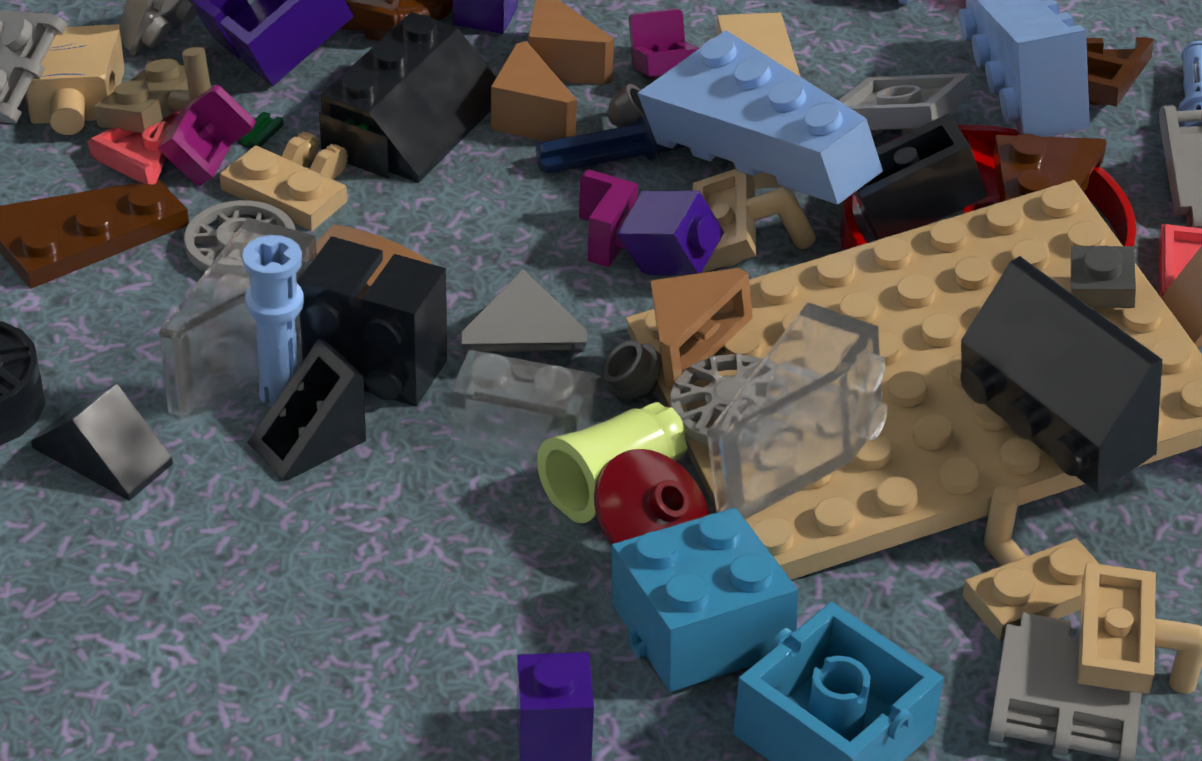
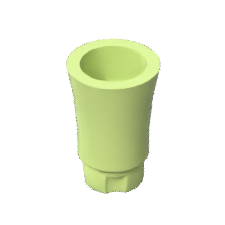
(573, 461)

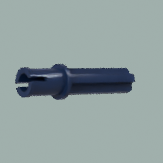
(599, 147)

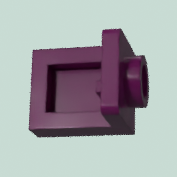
(658, 41)
(205, 134)
(605, 204)

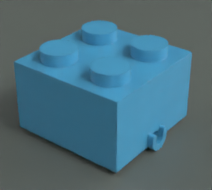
(701, 598)
(836, 695)

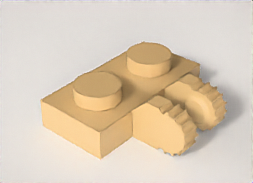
(286, 183)

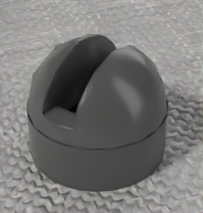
(625, 107)

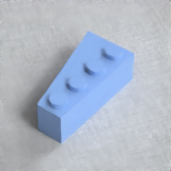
(1032, 62)
(763, 119)

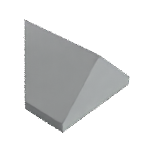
(523, 321)

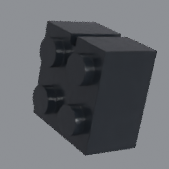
(391, 333)

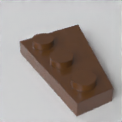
(78, 229)

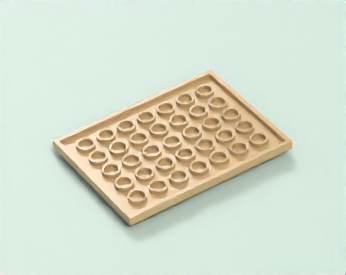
(937, 446)

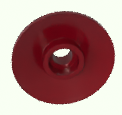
(645, 494)

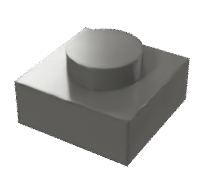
(1103, 275)

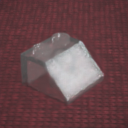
(517, 404)

